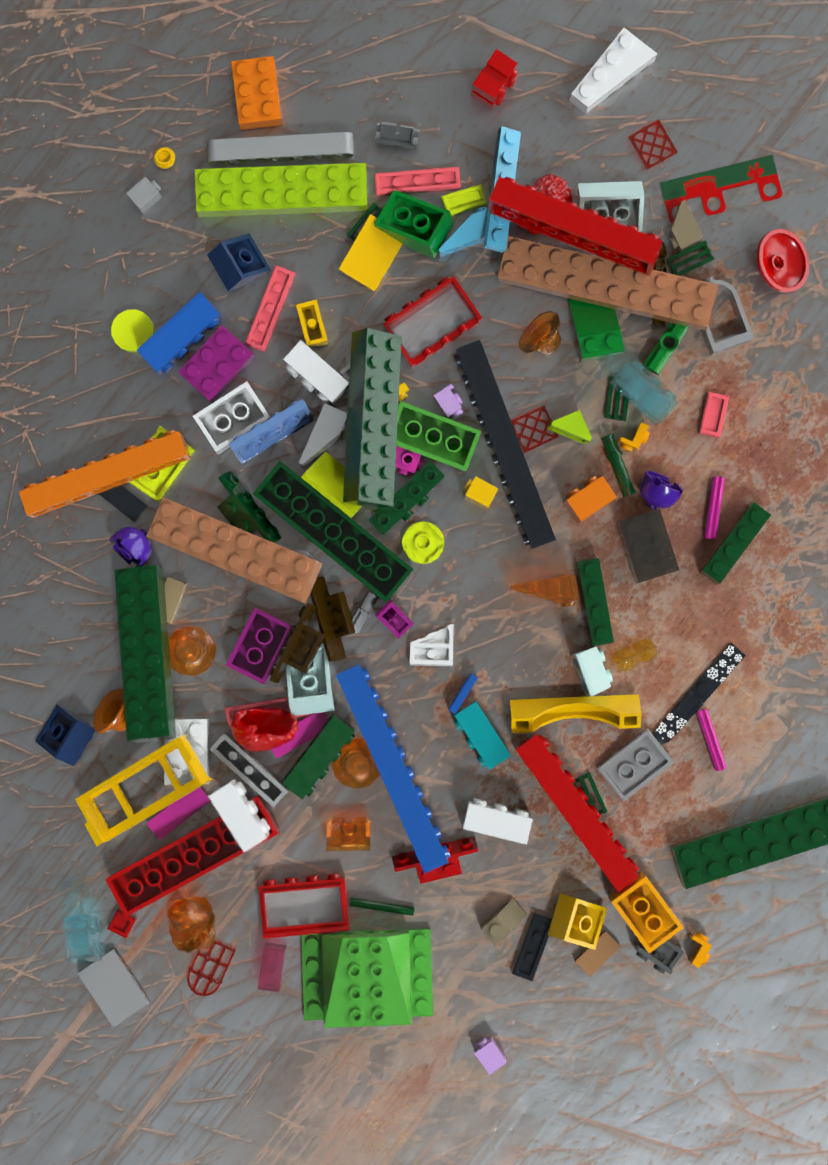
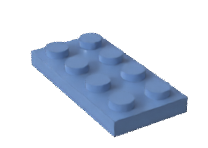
(272, 431)

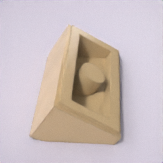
(173, 595)

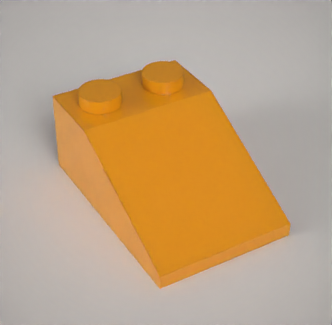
(646, 913)

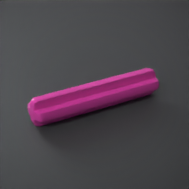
(714, 508)
(711, 739)

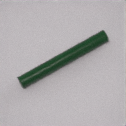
(380, 906)

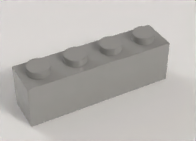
(249, 769)

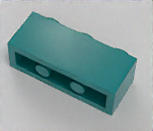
(481, 736)

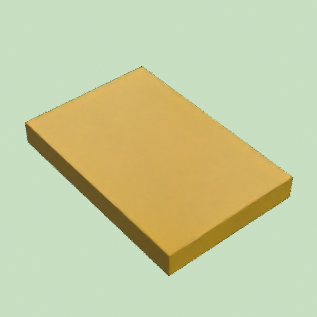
(370, 255)

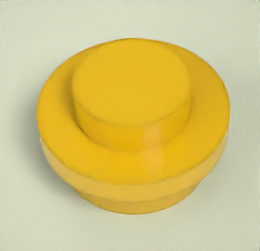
(164, 158)

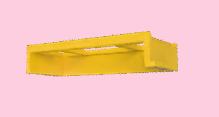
(96, 823)

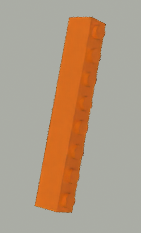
(104, 474)

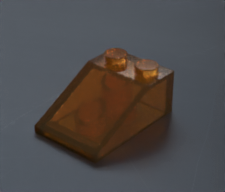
(555, 590)

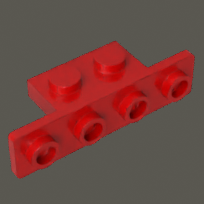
(456, 848)

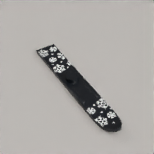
(698, 694)

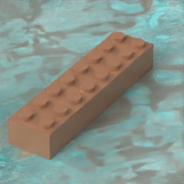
(234, 550)

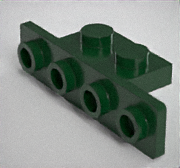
(407, 498)
(243, 511)

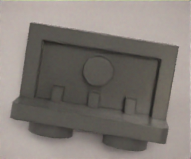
(664, 956)

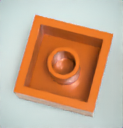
(590, 499)

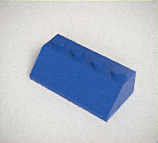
(179, 334)

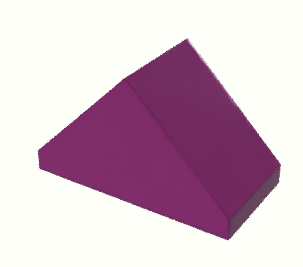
(394, 619)

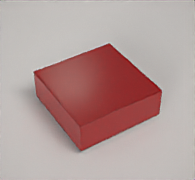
(120, 924)

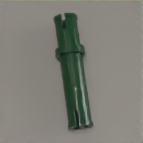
(618, 465)

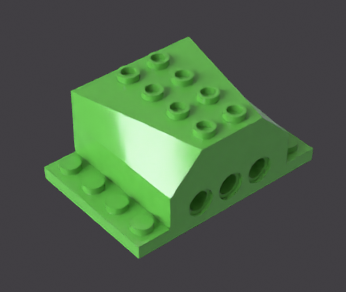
(367, 977)

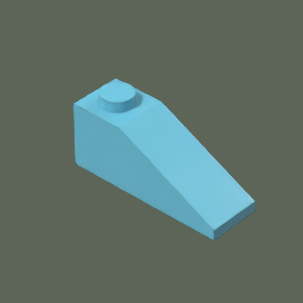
(468, 234)

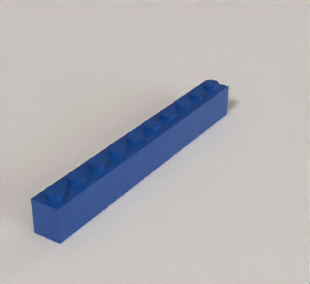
(392, 768)

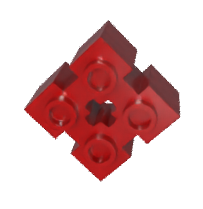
(494, 80)

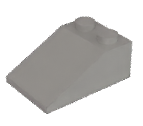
(326, 432)

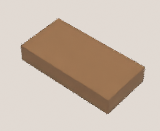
(593, 959)

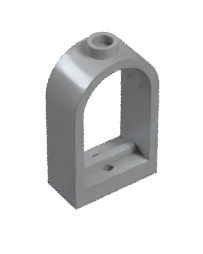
(735, 339)

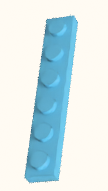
(504, 166)

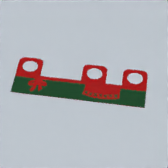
(714, 181)

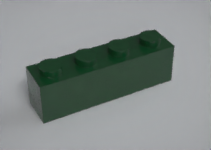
(735, 543)
(594, 602)
(318, 756)

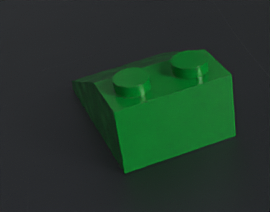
(415, 223)
(595, 331)

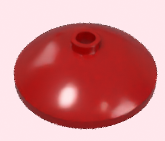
(782, 260)

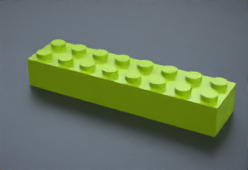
(281, 190)

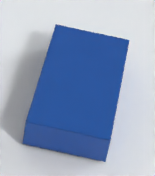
(462, 694)

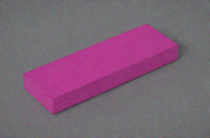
(307, 730)
(178, 812)

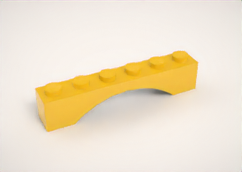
(617, 710)

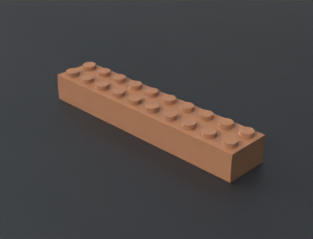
(607, 283)

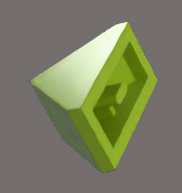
(572, 427)

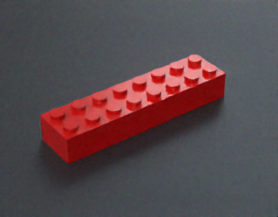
(575, 225)
(578, 814)
(180, 862)

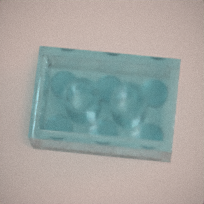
(644, 392)

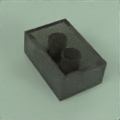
(647, 546)

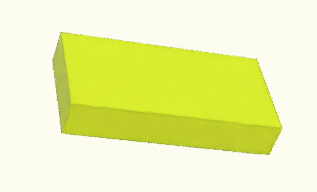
(464, 200)

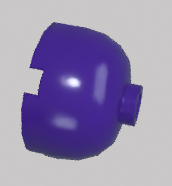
(659, 491)
(132, 545)

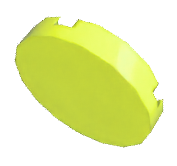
(131, 329)
(422, 542)

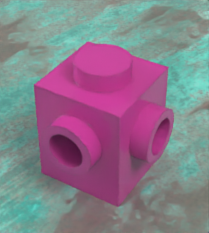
(407, 461)

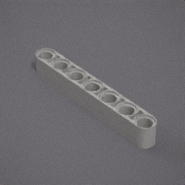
(280, 148)

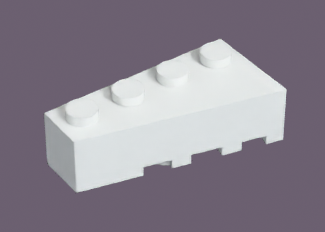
(615, 67)

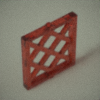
(666, 138)
(528, 415)

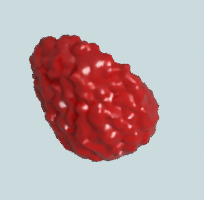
(555, 186)
(263, 728)

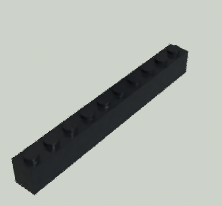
(505, 445)

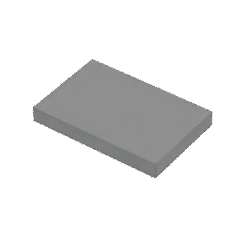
(635, 764)
(113, 988)

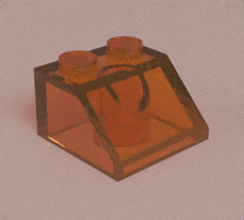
(348, 835)

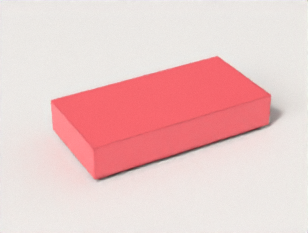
(713, 414)

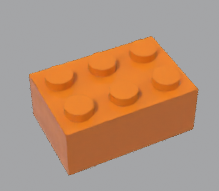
(256, 93)

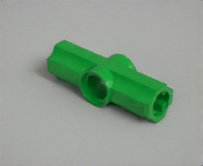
(661, 354)

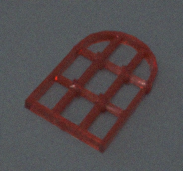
(210, 978)

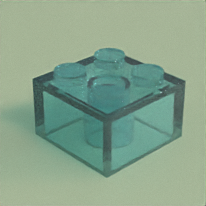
(83, 939)

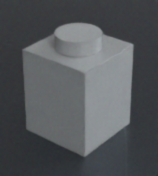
(144, 194)

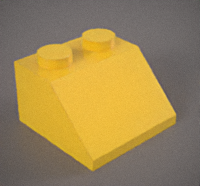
(577, 921)

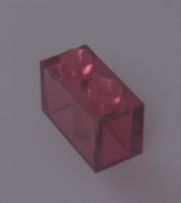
(272, 967)

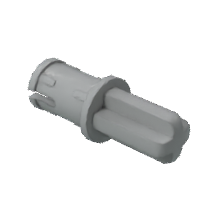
(364, 610)

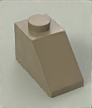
(684, 229)
(503, 921)

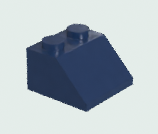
(238, 261)
(65, 735)

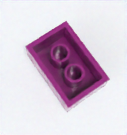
(216, 364)
(259, 646)

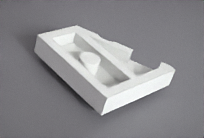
(434, 649)

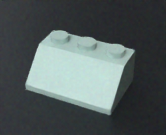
(615, 200)

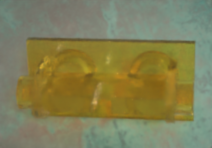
(644, 652)

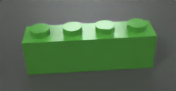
(436, 436)

